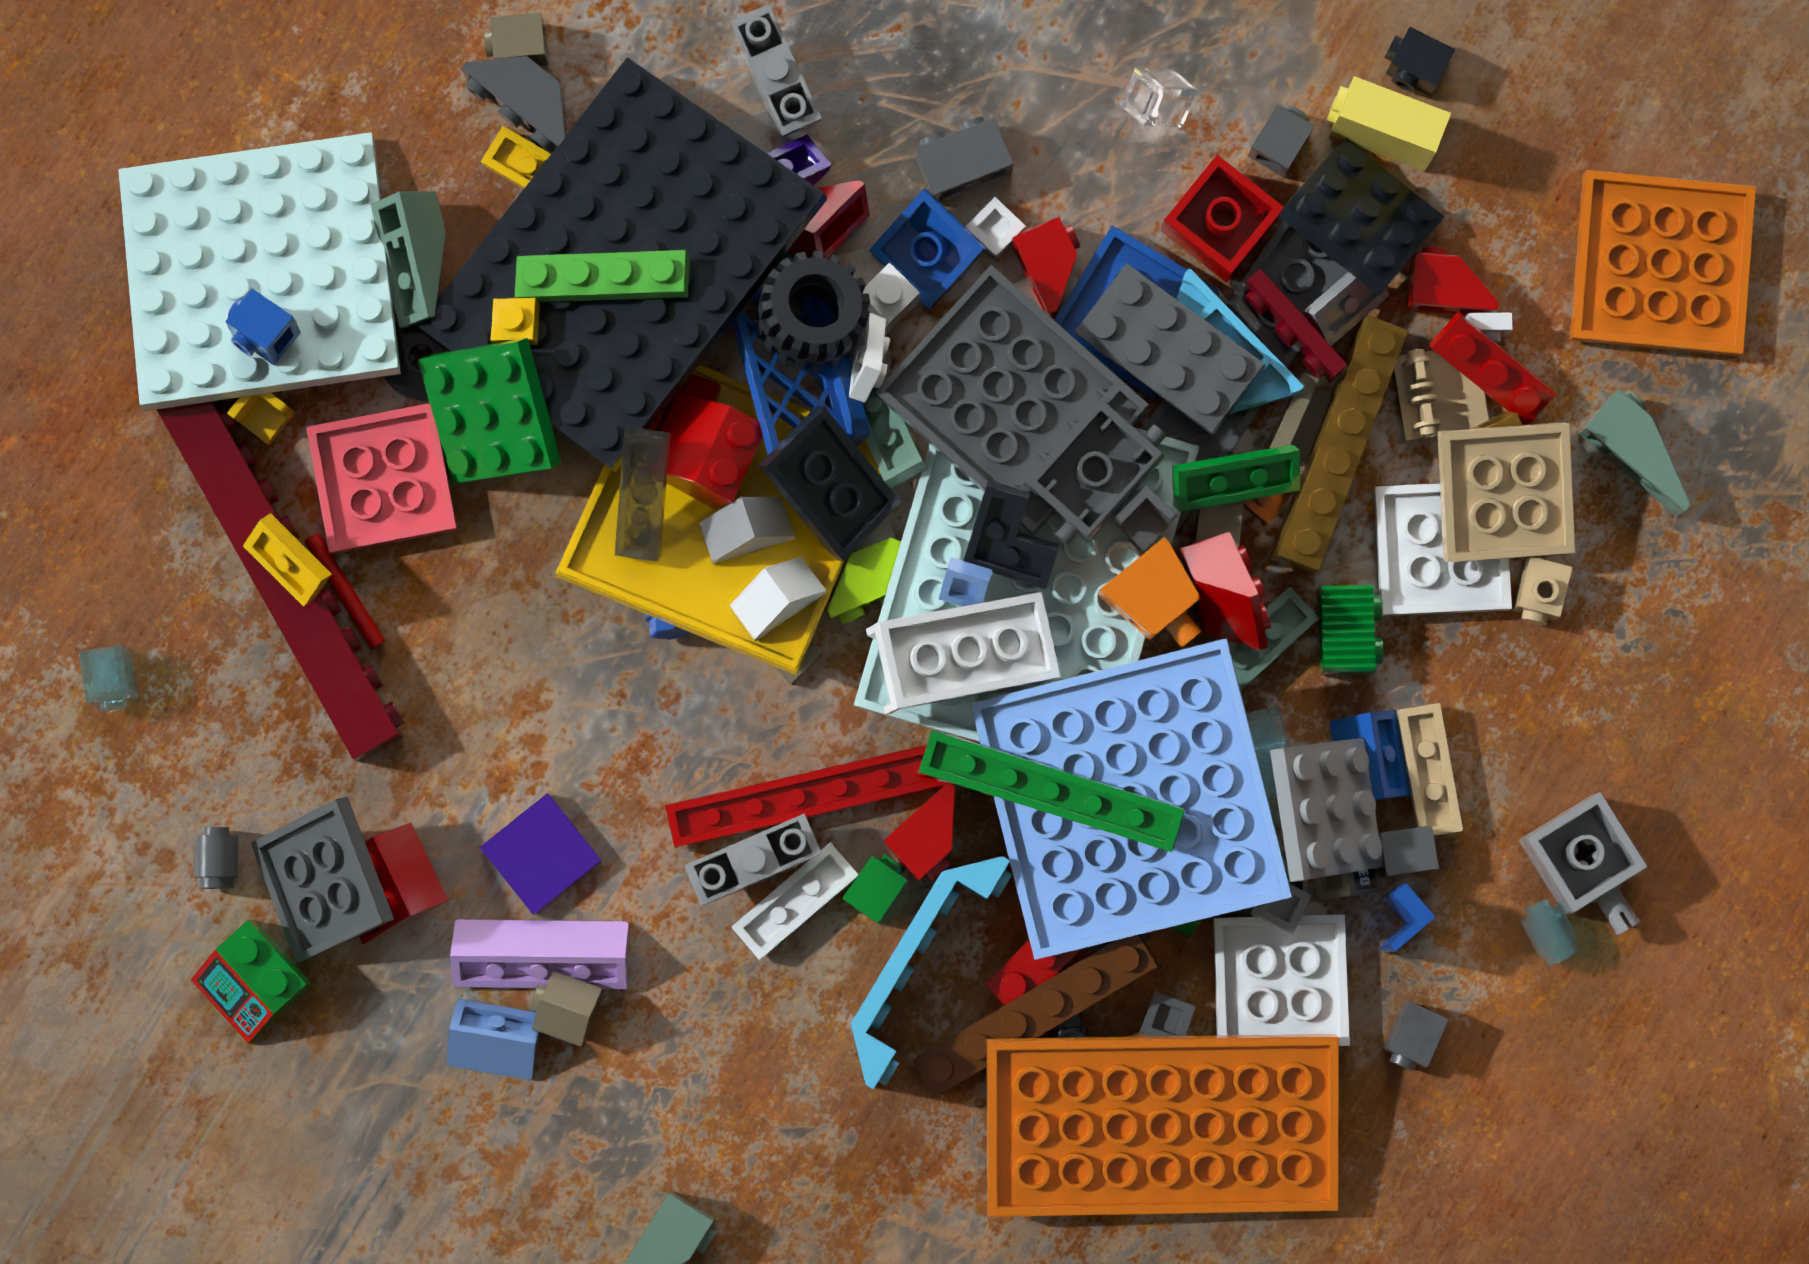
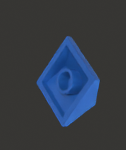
(928, 248)

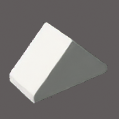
(776, 596)

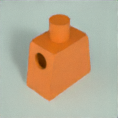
(1155, 594)

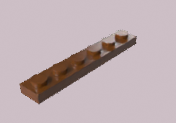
(1037, 1011)

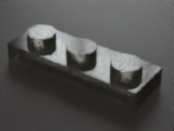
(642, 494)

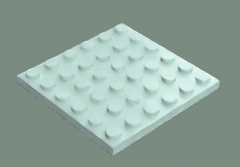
(265, 220)

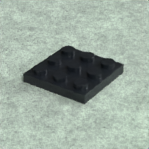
(1361, 216)

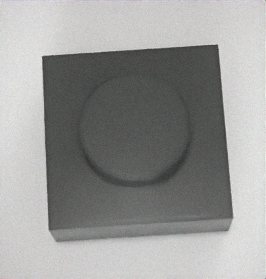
(1167, 1016)

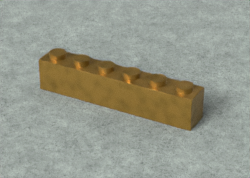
(1339, 445)

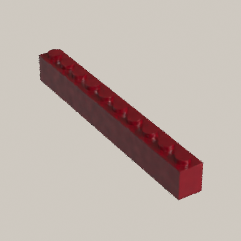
(312, 631)

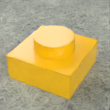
(515, 320)

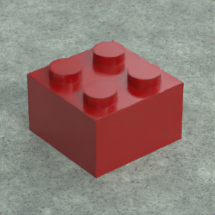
(1221, 218)

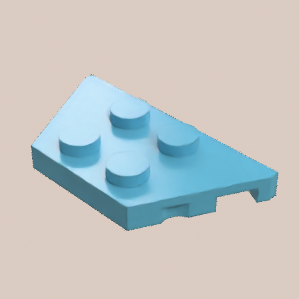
(1275, 380)

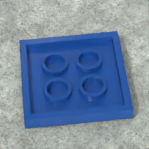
(1107, 262)

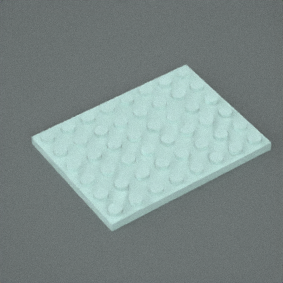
(1082, 625)

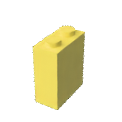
(1387, 123)

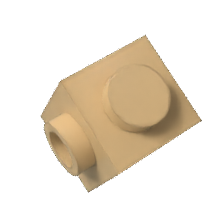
(1541, 590)

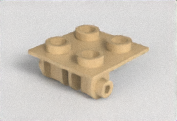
(1436, 396)

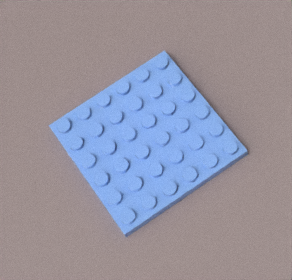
(1160, 731)

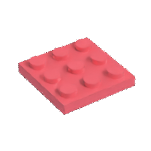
(381, 479)

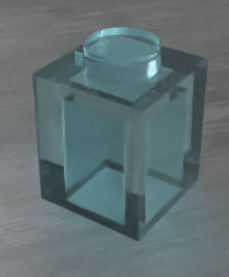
(108, 677)

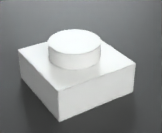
(995, 227)
(1492, 324)

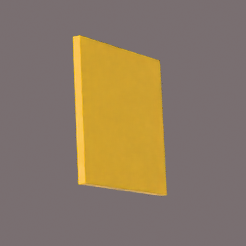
(684, 583)

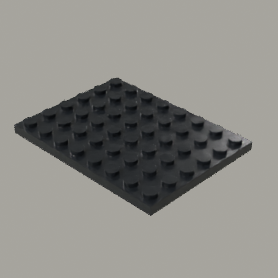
(633, 178)

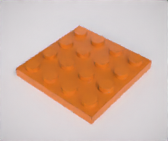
(1662, 263)

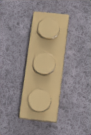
(1429, 769)

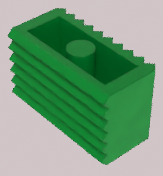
(1348, 630)

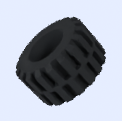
(820, 279)

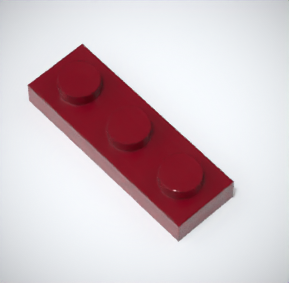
(1293, 327)

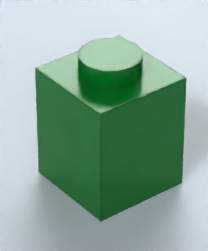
(876, 887)

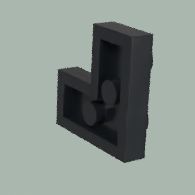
(1000, 546)

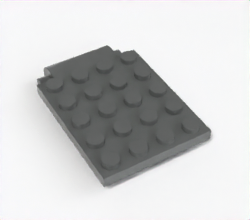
(1026, 409)

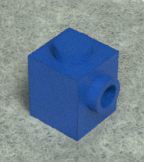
(261, 327)

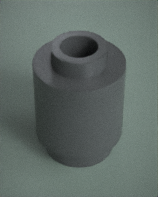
(215, 858)

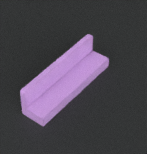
(530, 950)

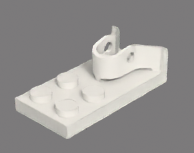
(965, 651)

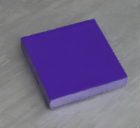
(540, 854)

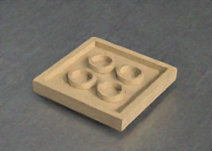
(1506, 492)

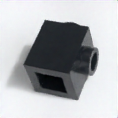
(1417, 61)

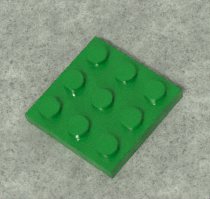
(489, 411)

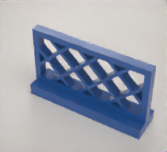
(833, 381)

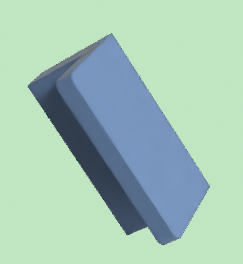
(492, 1039)

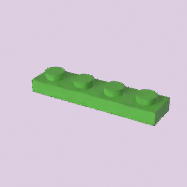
(603, 276)

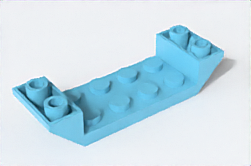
(979, 879)

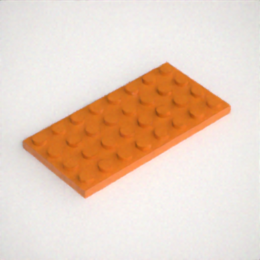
(1162, 1124)

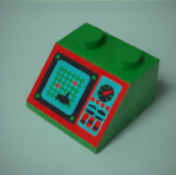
(251, 980)

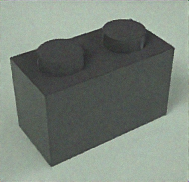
(963, 158)

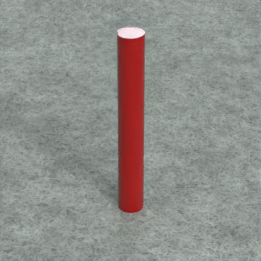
(346, 592)

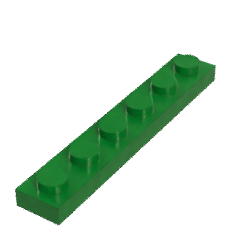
(1052, 790)

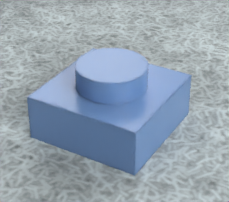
(964, 583)

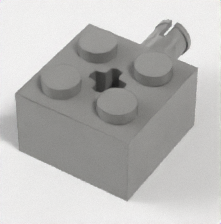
(1609, 863)

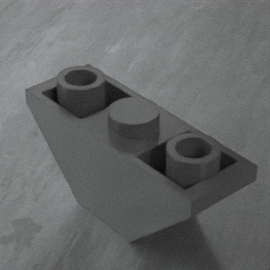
(524, 94)

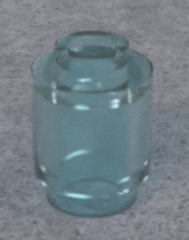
(1550, 931)

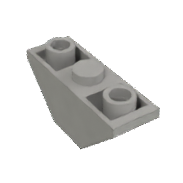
(775, 71)
(753, 860)

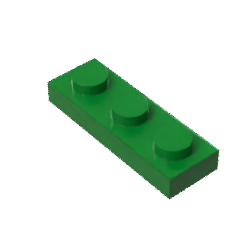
(1236, 478)

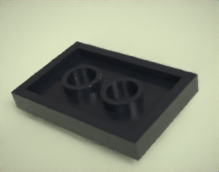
(829, 483)

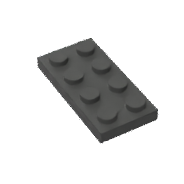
(1169, 349)

